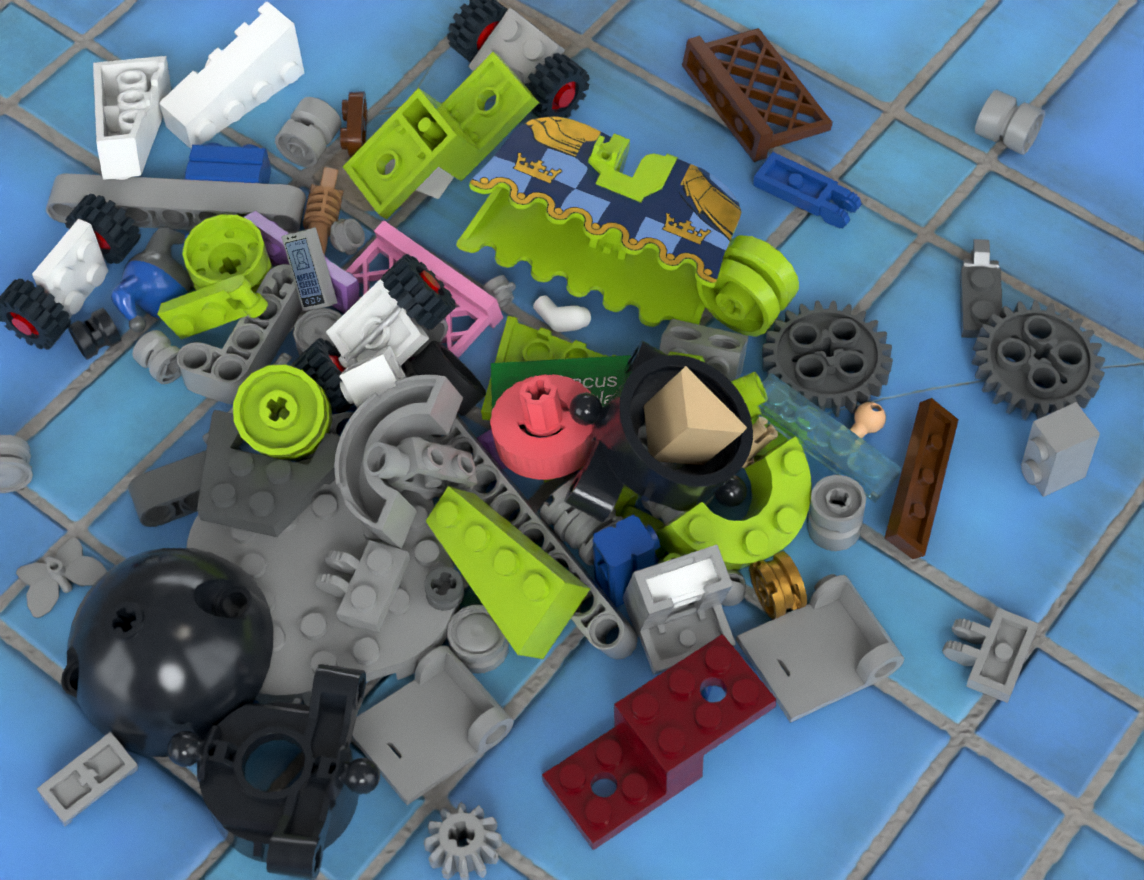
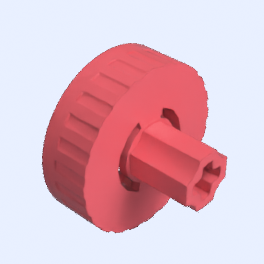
(543, 408)

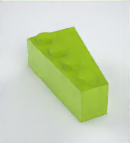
(510, 574)

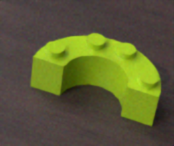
(773, 520)

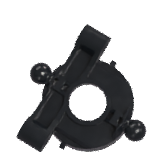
(623, 460)
(300, 821)

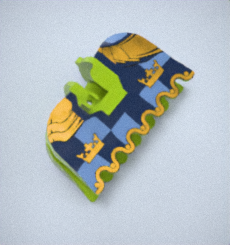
(576, 215)

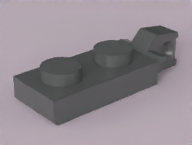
(979, 289)

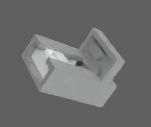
(679, 606)

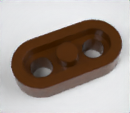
(355, 113)

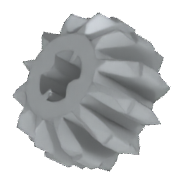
(445, 838)

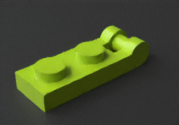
(212, 307)

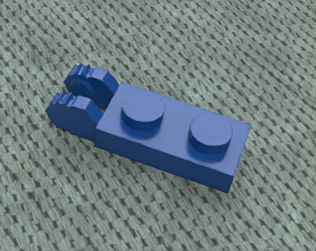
(806, 189)

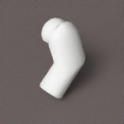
(562, 318)

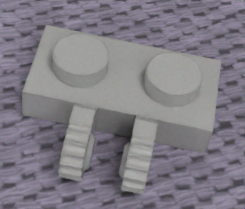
(372, 584)
(1001, 655)

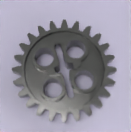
(828, 356)
(1037, 360)

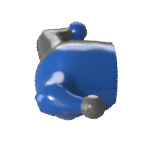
(151, 278)

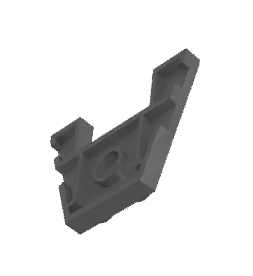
(256, 489)

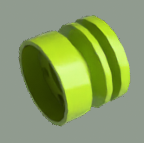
(225, 248)

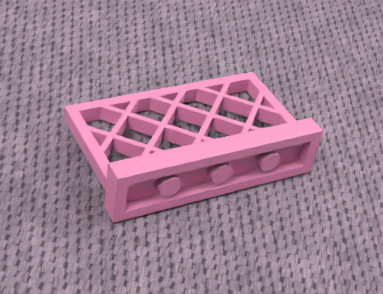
(468, 296)

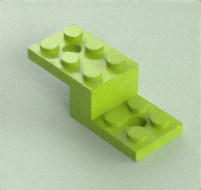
(440, 135)

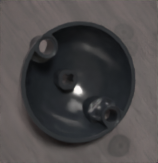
(156, 657)

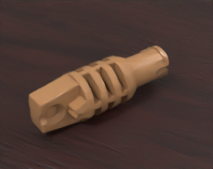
(323, 206)

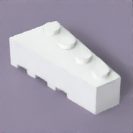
(236, 79)
(128, 112)

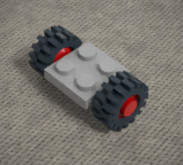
(528, 52)

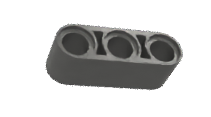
(168, 491)

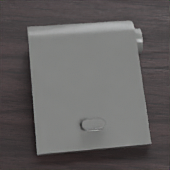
(824, 649)
(431, 724)

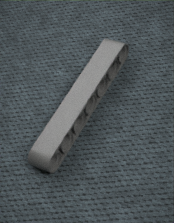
(179, 202)

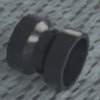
(94, 333)

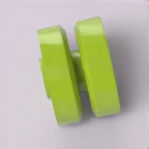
(750, 286)
(262, 399)

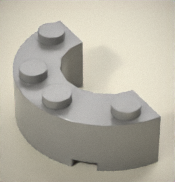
(410, 409)

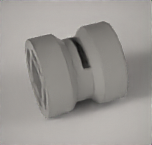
(158, 355)

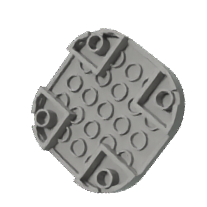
(306, 618)

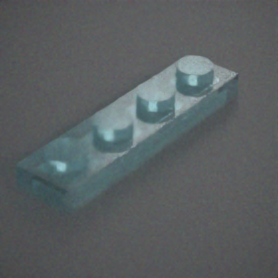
(827, 439)

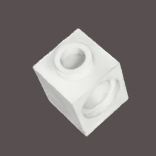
(370, 375)

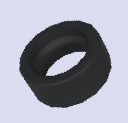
(438, 360)

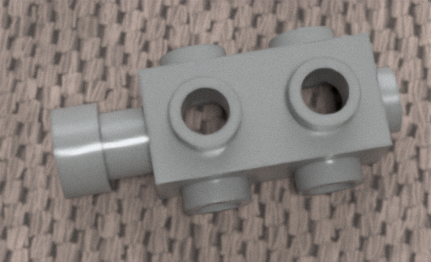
(421, 466)

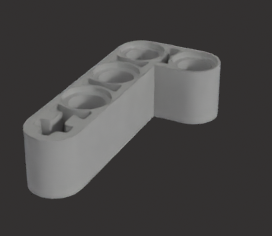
(249, 347)

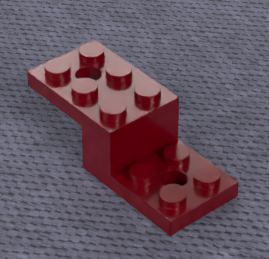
(658, 741)

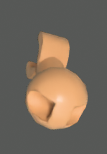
(867, 419)

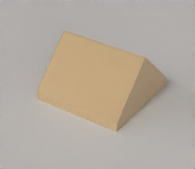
(688, 422)

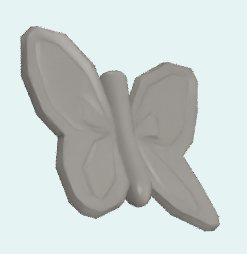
(46, 578)

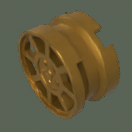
(778, 585)

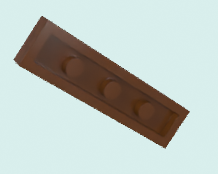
(921, 479)

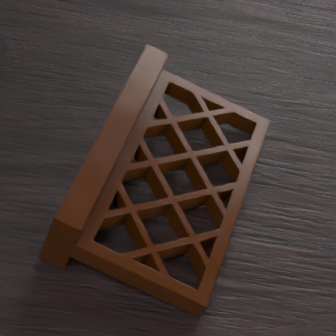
(731, 98)

